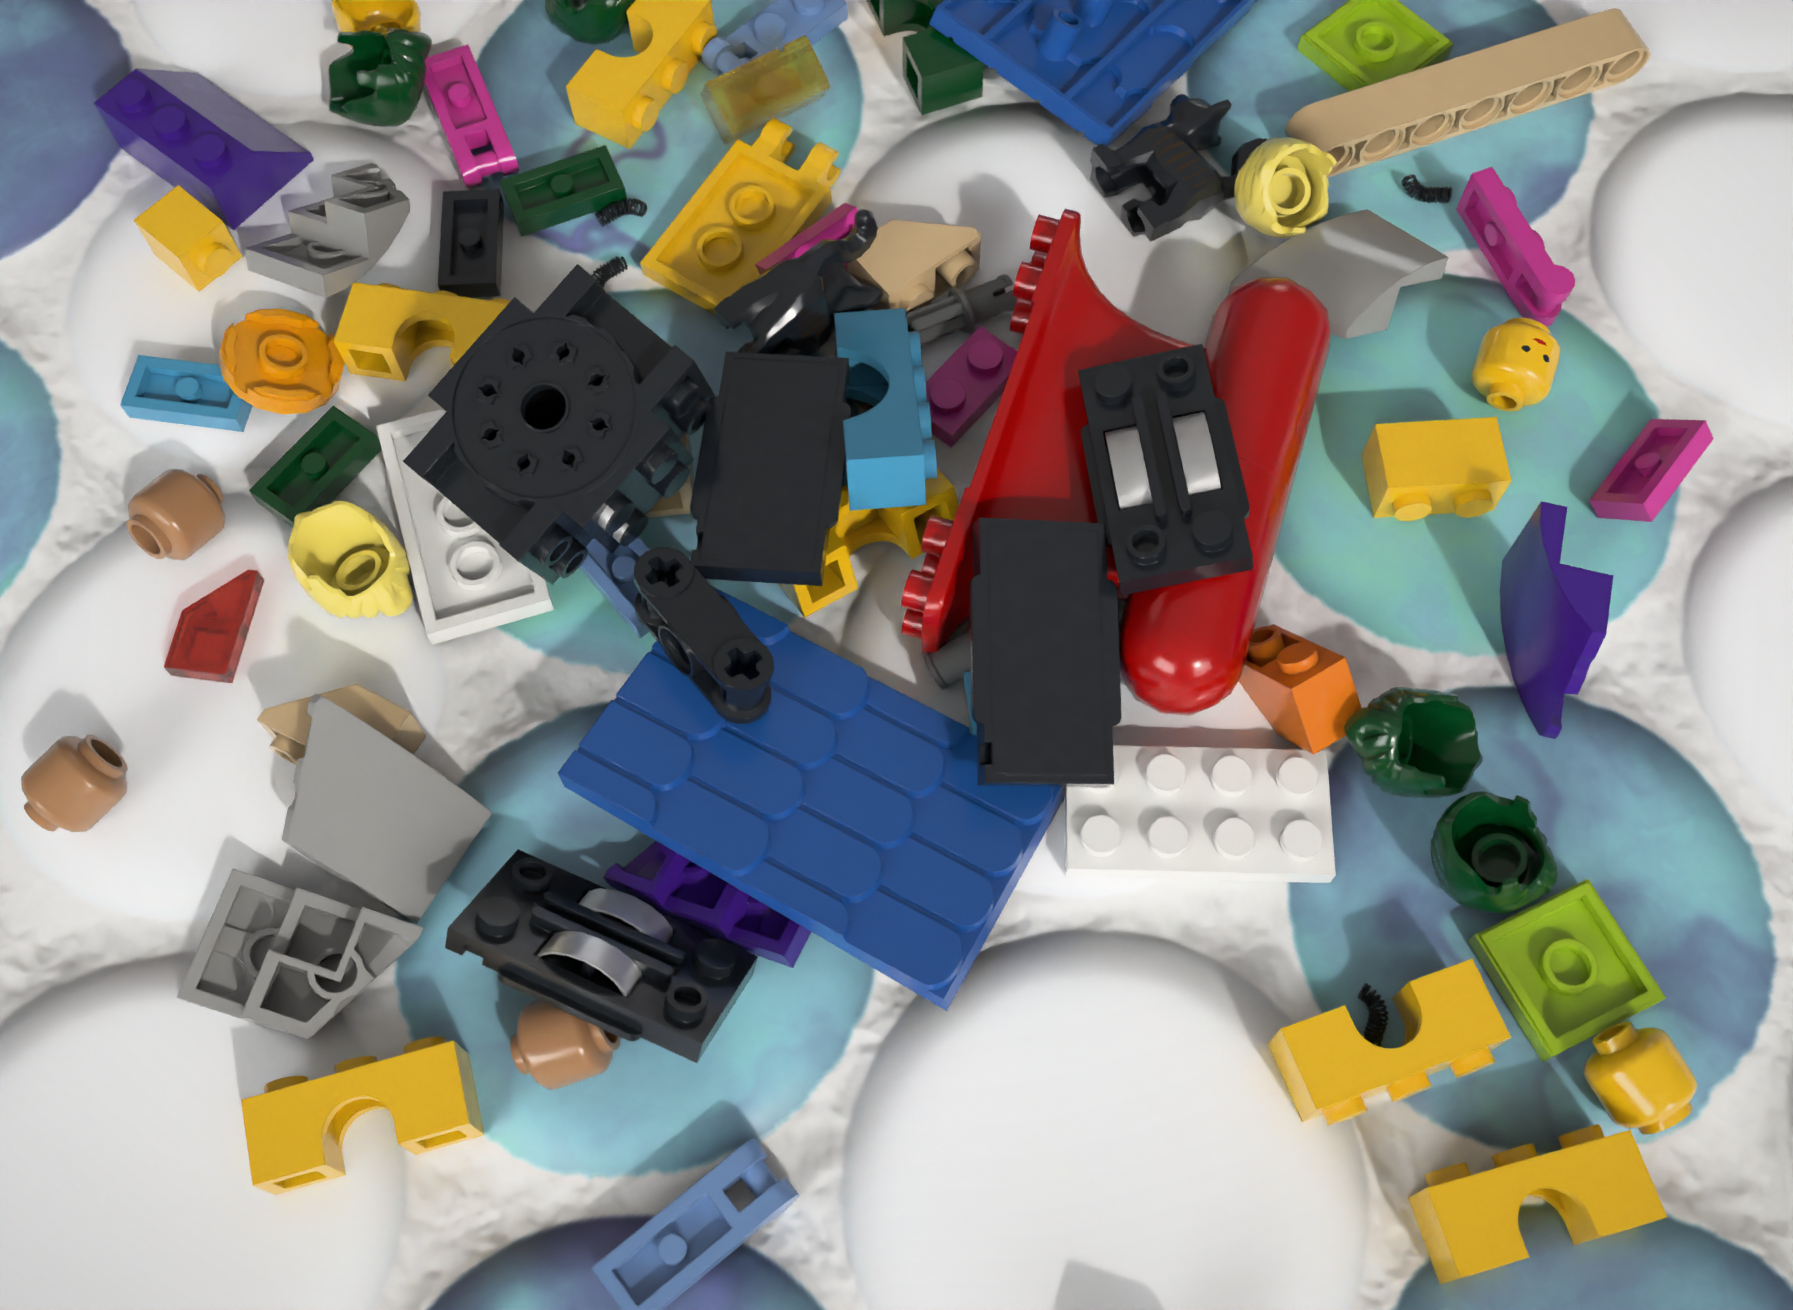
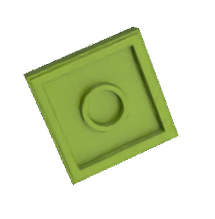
(1372, 43)
(1566, 969)

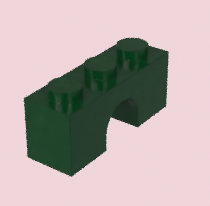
(933, 65)

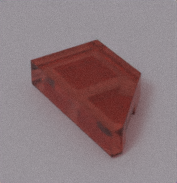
(215, 631)

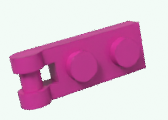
(468, 115)
(1514, 248)

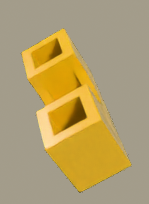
(624, 94)
(391, 326)
(860, 527)
(1446, 1025)
(301, 1124)
(1592, 1183)

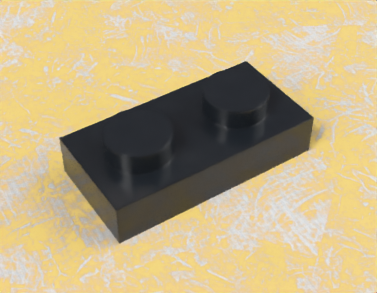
(471, 243)

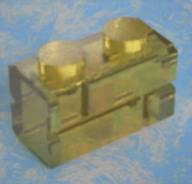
(765, 89)

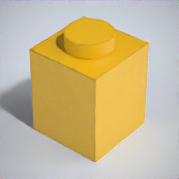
(188, 238)

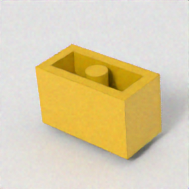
(1435, 468)

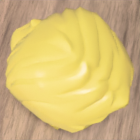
(1284, 187)
(349, 562)

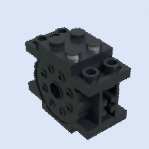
(554, 387)

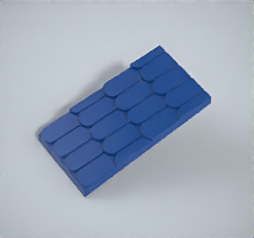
(1089, 59)
(827, 808)

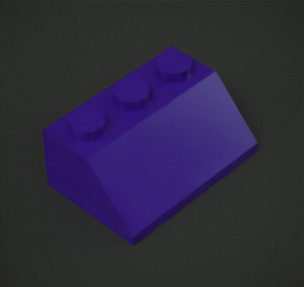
(201, 141)

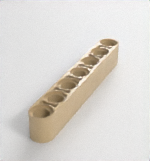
(1472, 91)

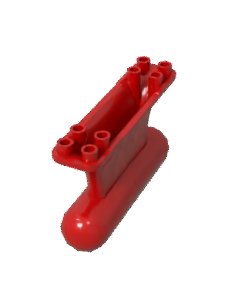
(1266, 361)

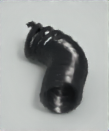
(1430, 192)
(626, 208)
(605, 270)
(1374, 1016)

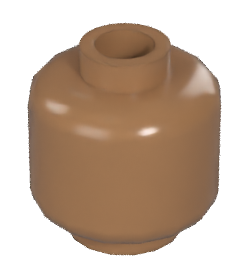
(176, 514)
(74, 784)
(559, 1046)

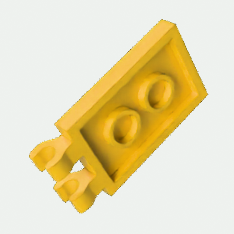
(741, 216)

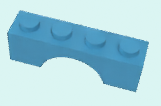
(885, 444)

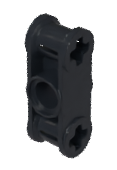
(703, 635)

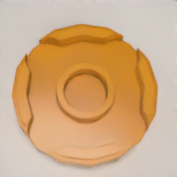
(280, 361)

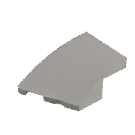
(337, 237)
(1352, 268)
(377, 812)
(289, 955)

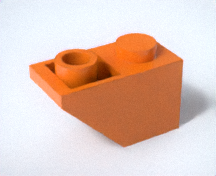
(1299, 687)

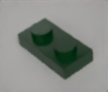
(563, 190)
(316, 466)

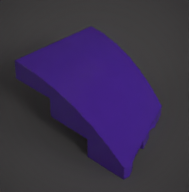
(1550, 618)
(708, 904)

